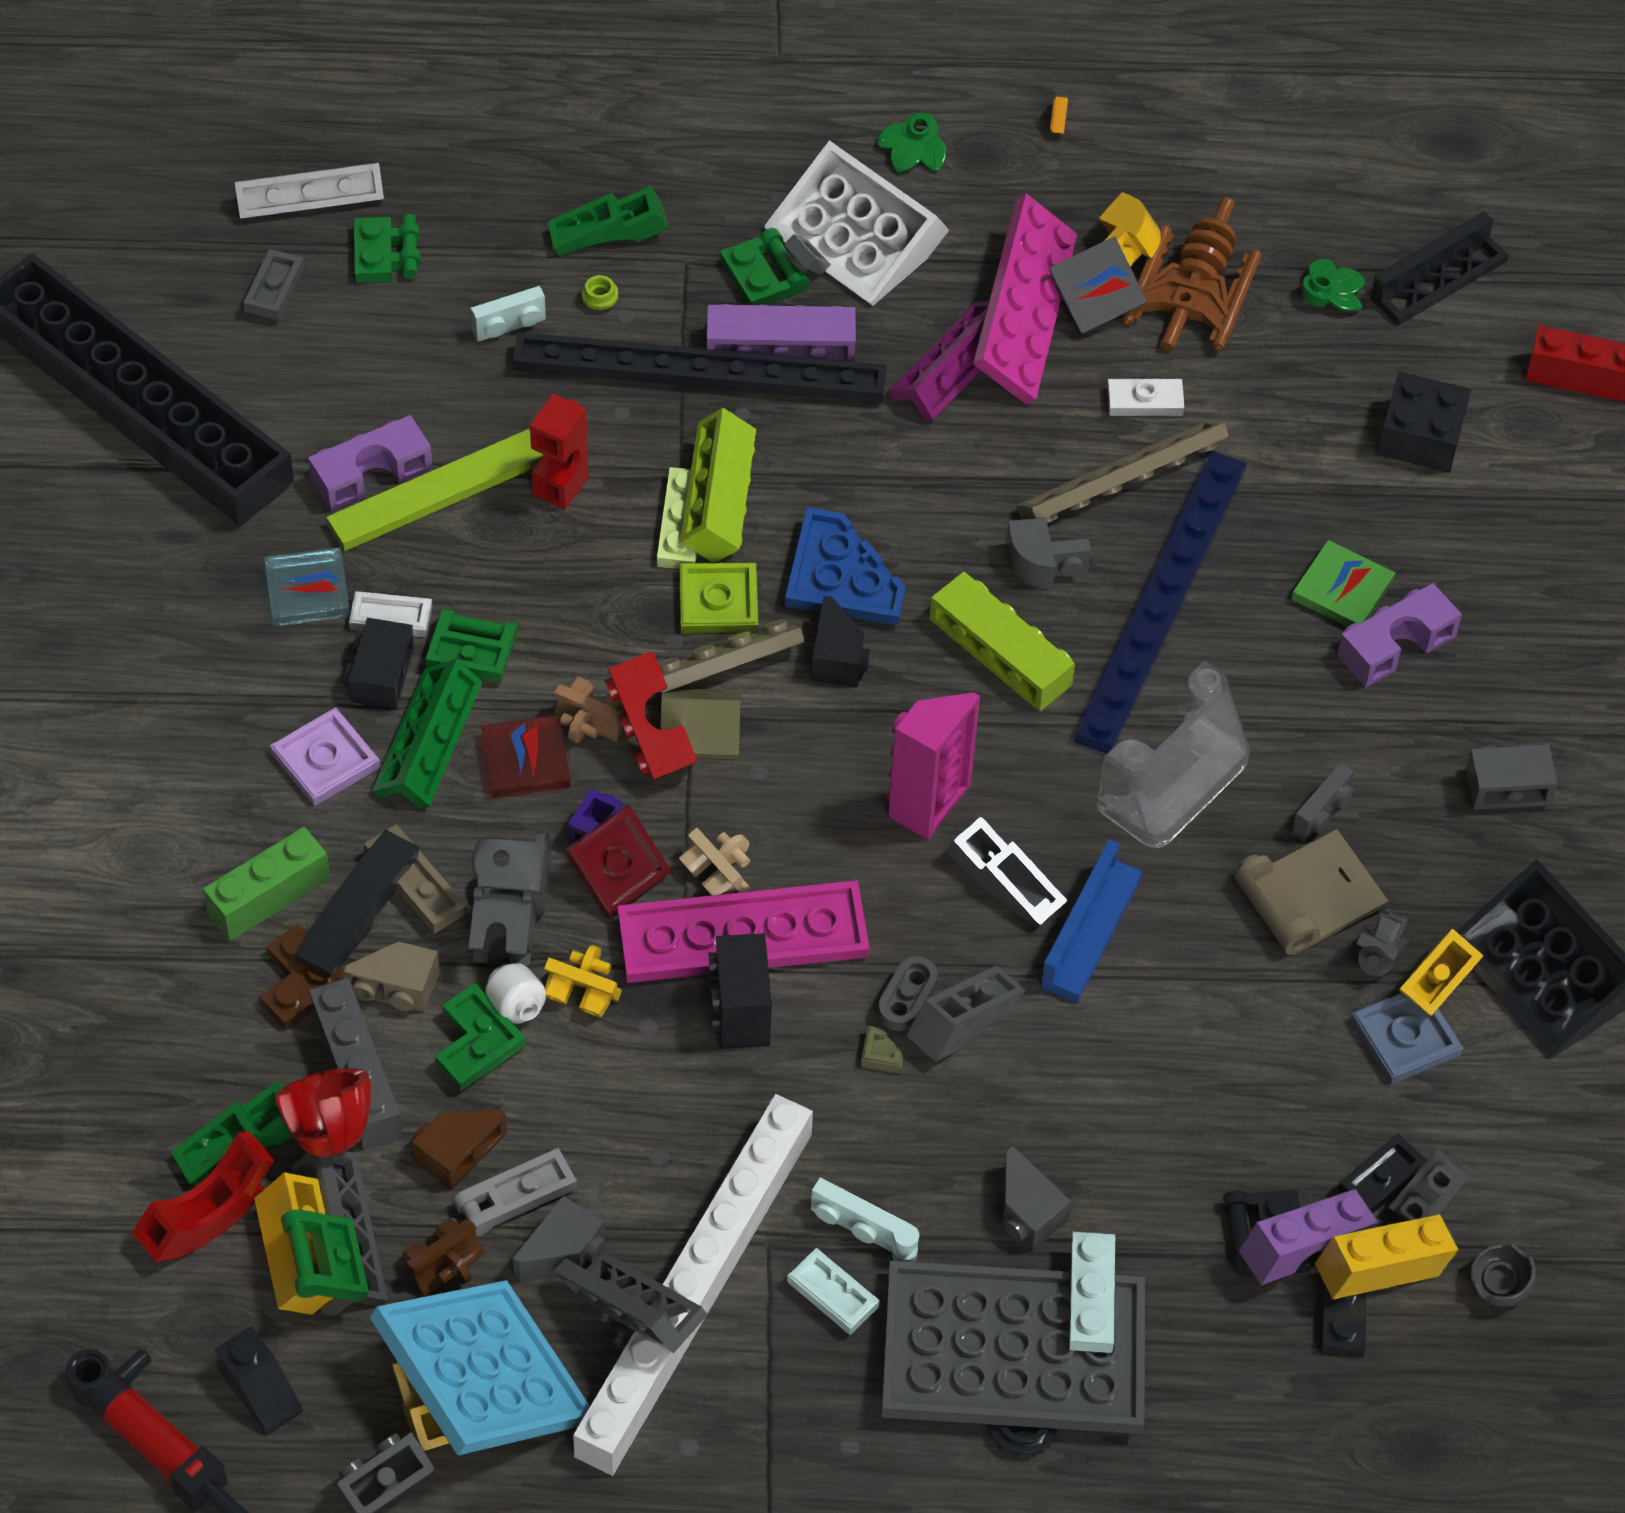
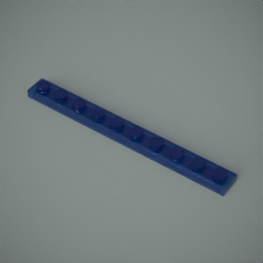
(1160, 603)

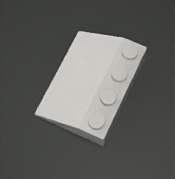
(858, 224)

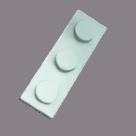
(1092, 1292)

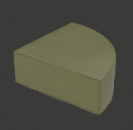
(881, 1052)

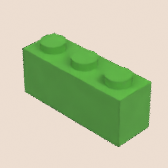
(266, 883)

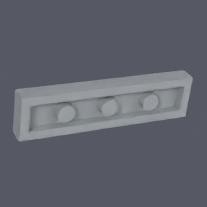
(309, 190)

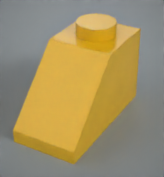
(1440, 972)

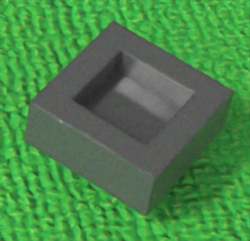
(805, 255)

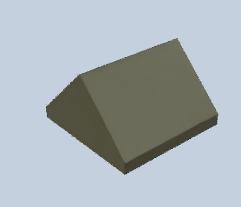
(708, 717)

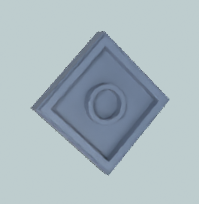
(1405, 1037)

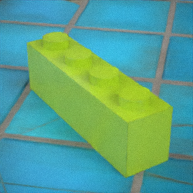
(718, 486)
(1002, 641)

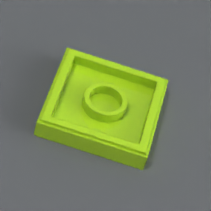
(718, 598)

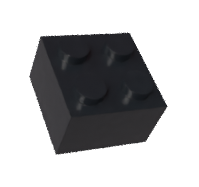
(1424, 422)
(740, 991)

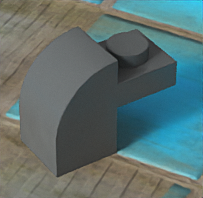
(1040, 560)

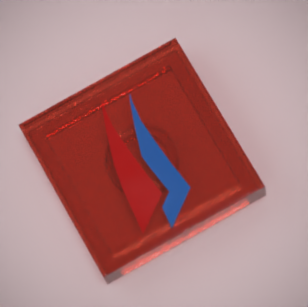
(525, 756)

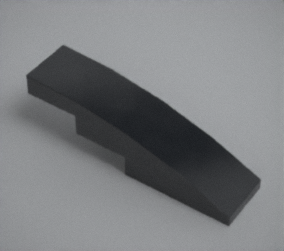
(356, 904)

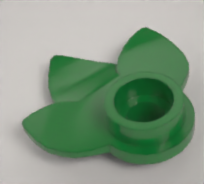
(911, 146)
(1332, 286)

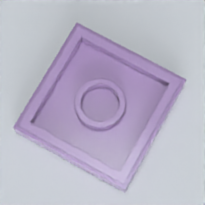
(325, 756)

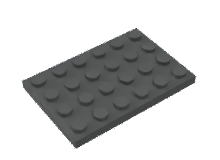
(998, 1350)

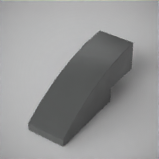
(1005, 873)

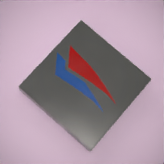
(1097, 285)

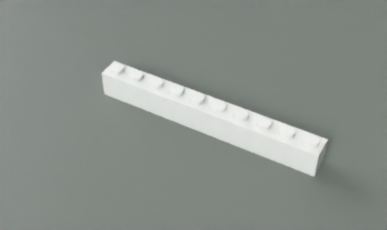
(698, 1276)

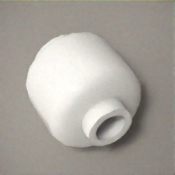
(515, 992)

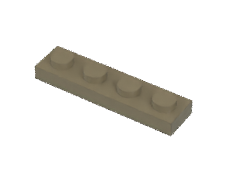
(740, 650)

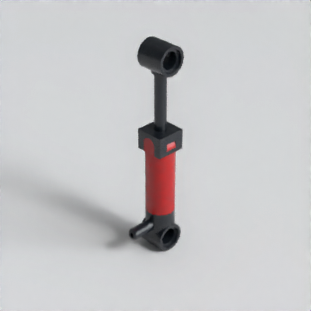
(191, 1470)

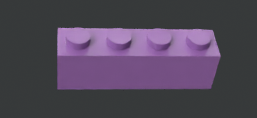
(783, 330)

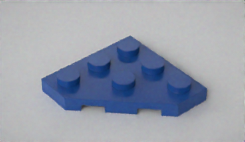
(842, 565)

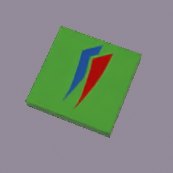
(1343, 585)

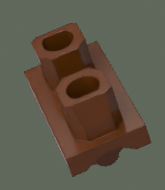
(445, 1258)

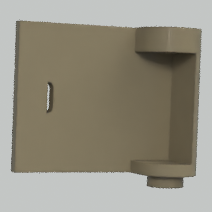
(1306, 895)

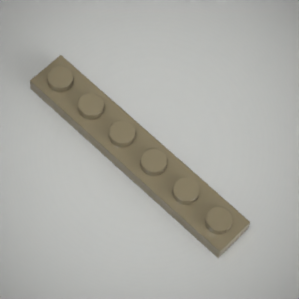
(1135, 466)

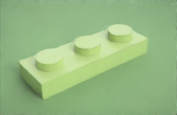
(670, 550)

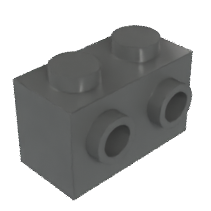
(1511, 776)
(384, 1477)

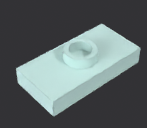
(833, 1291)

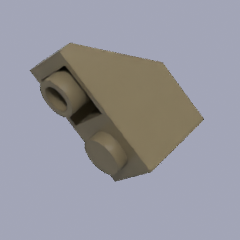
(396, 976)

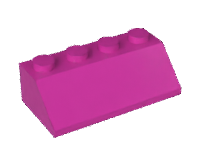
(932, 760)

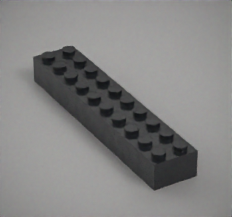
(140, 391)

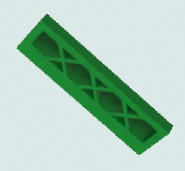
(432, 734)

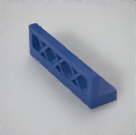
(1090, 925)

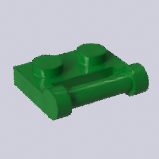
(753, 274)
(481, 655)
(336, 1254)

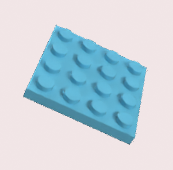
(481, 1366)

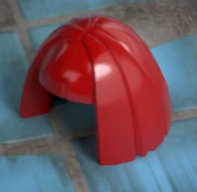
(327, 1111)

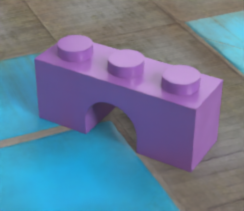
(394, 447)
(1421, 617)
(1284, 1241)

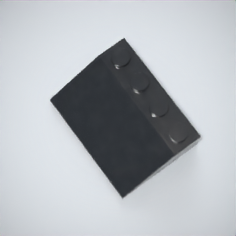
(1548, 959)

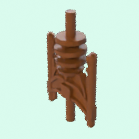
(1195, 285)

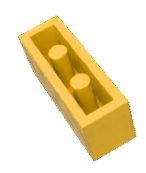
(283, 1195)
(1386, 1256)

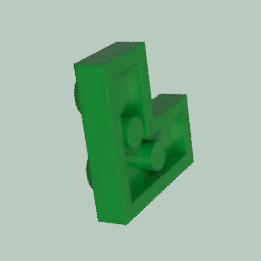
(485, 1041)

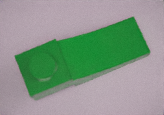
(609, 220)
(207, 1146)

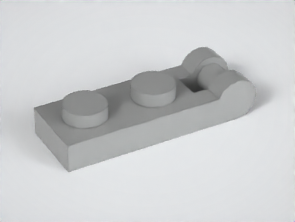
(516, 1191)

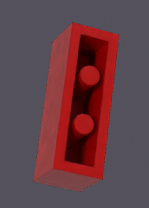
(1578, 363)

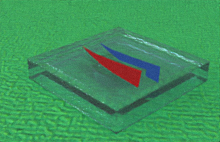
(307, 586)

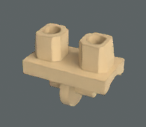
(703, 853)

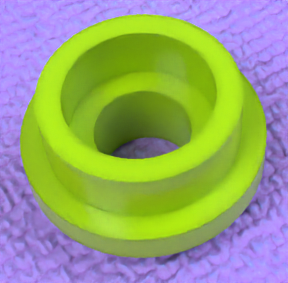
(599, 293)

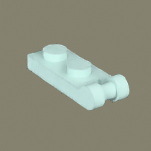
(865, 1220)

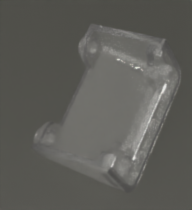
(1166, 788)

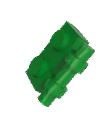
(374, 248)

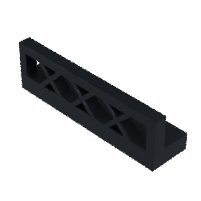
(1435, 258)

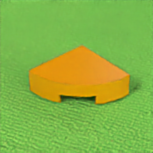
(1059, 114)

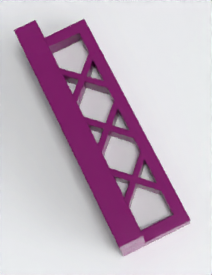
(944, 366)

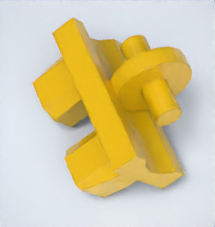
(598, 989)

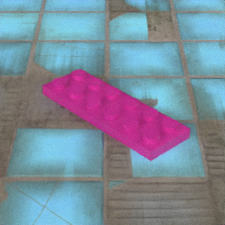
(1024, 300)
(798, 922)

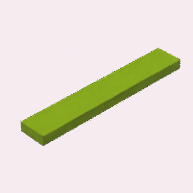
(433, 491)

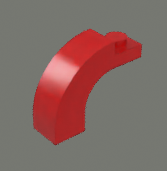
(197, 1217)

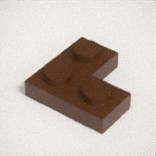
(290, 998)

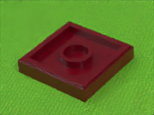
(617, 860)

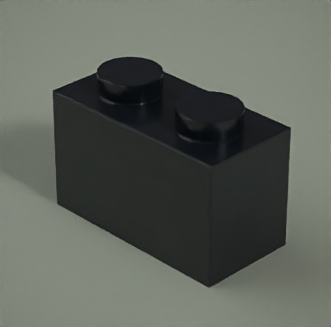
(380, 663)

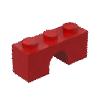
(561, 437)
(660, 750)

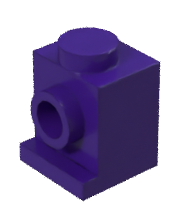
(590, 813)

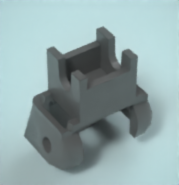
(509, 913)

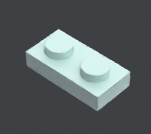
(508, 313)

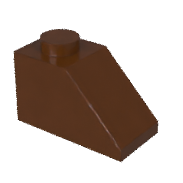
(457, 1143)

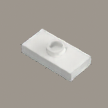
(1145, 397)

